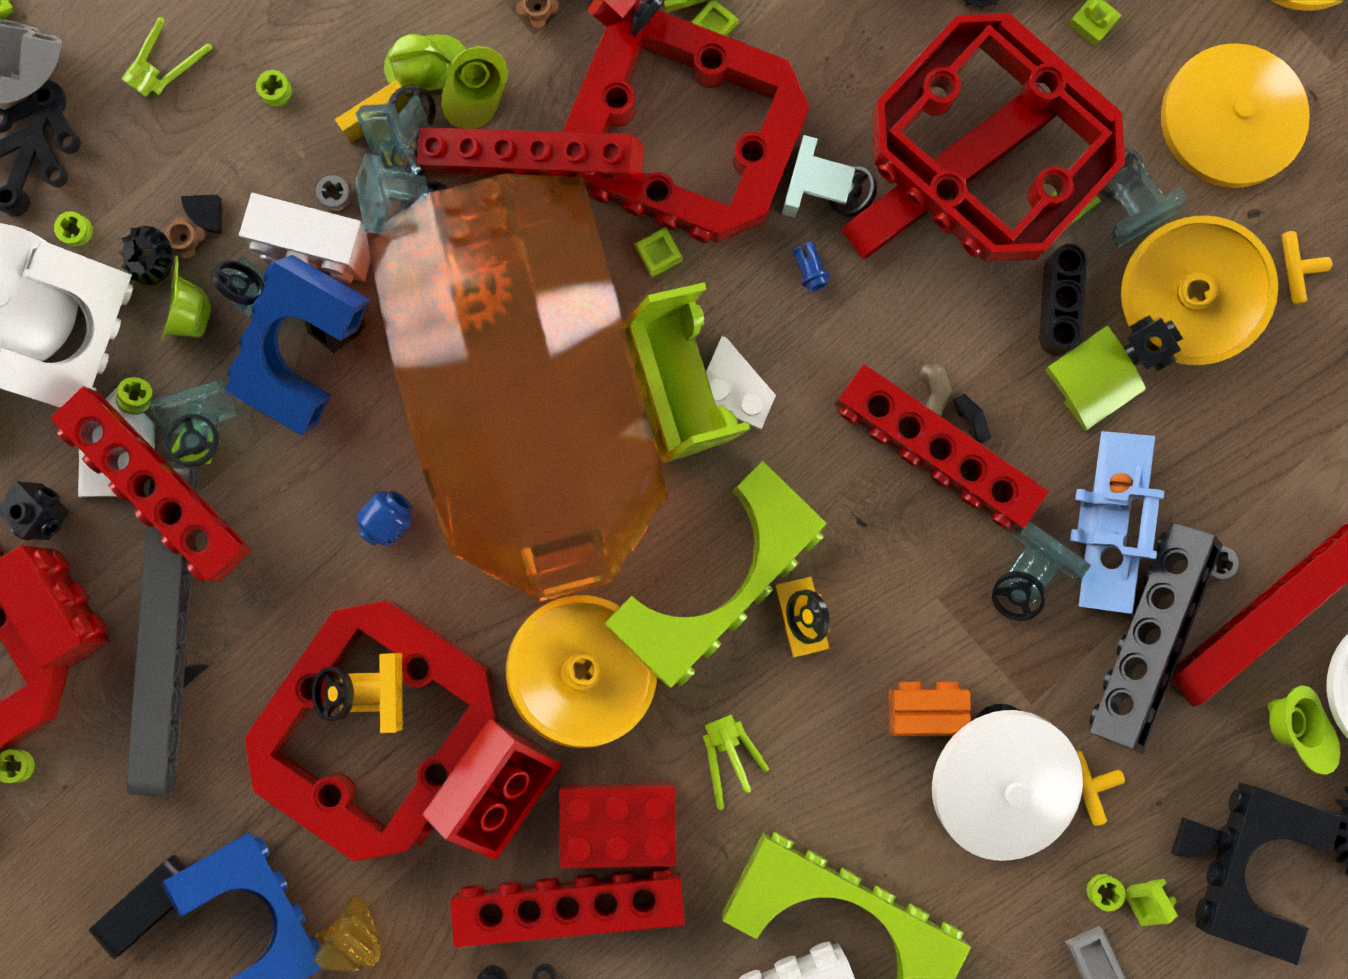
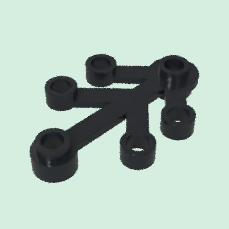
(33, 141)

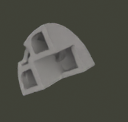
(25, 59)

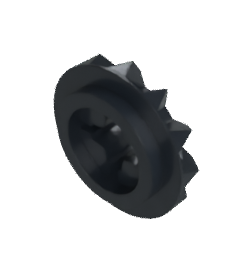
(158, 261)

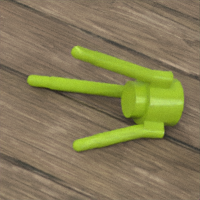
(143, 75)
(724, 735)

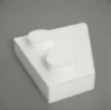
(738, 385)

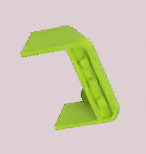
(674, 377)

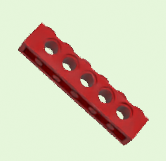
(530, 153)
(76, 425)
(1022, 492)
(473, 928)

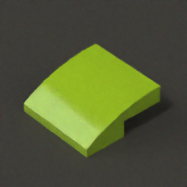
(1096, 378)

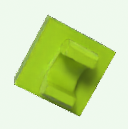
(1094, 20)
(1151, 903)

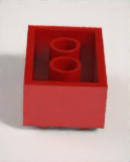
(49, 607)
(491, 790)
(617, 825)

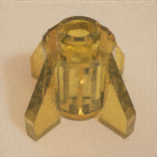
(350, 941)

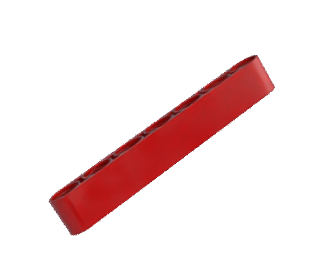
(967, 156)
(1264, 620)

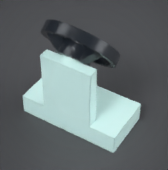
(827, 181)

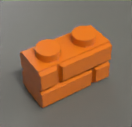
(928, 711)

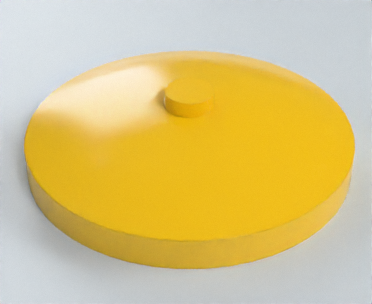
(1235, 115)
(1208, 281)
(575, 675)

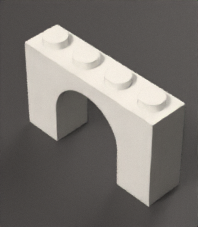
(99, 294)

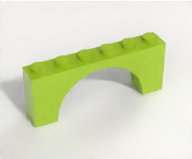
(780, 529)
(783, 876)

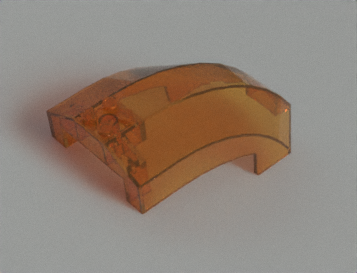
(519, 380)

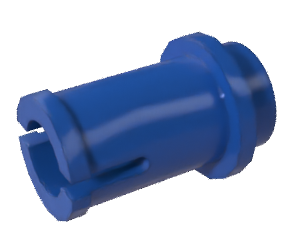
(812, 270)

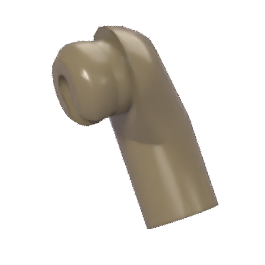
(939, 384)

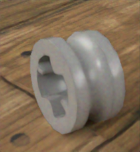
(337, 182)
(1230, 558)

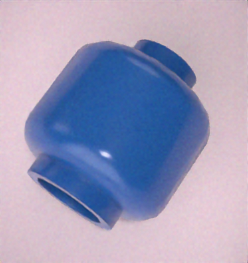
(384, 518)

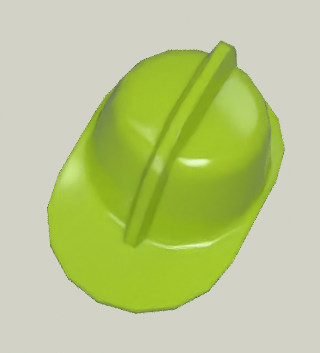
(421, 60)
(474, 87)
(187, 308)
(1303, 725)

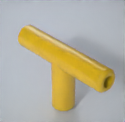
(1298, 267)
(1093, 786)

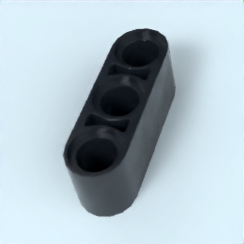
(1073, 286)
(136, 911)

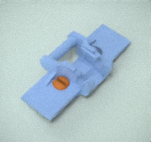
(1104, 516)

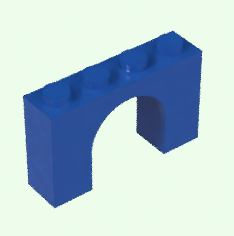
(260, 372)
(244, 868)

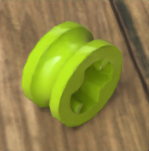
(281, 95)
(83, 224)
(136, 385)
(20, 756)
(1115, 886)

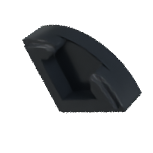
(204, 211)
(975, 416)
(1194, 839)

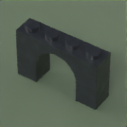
(1227, 907)

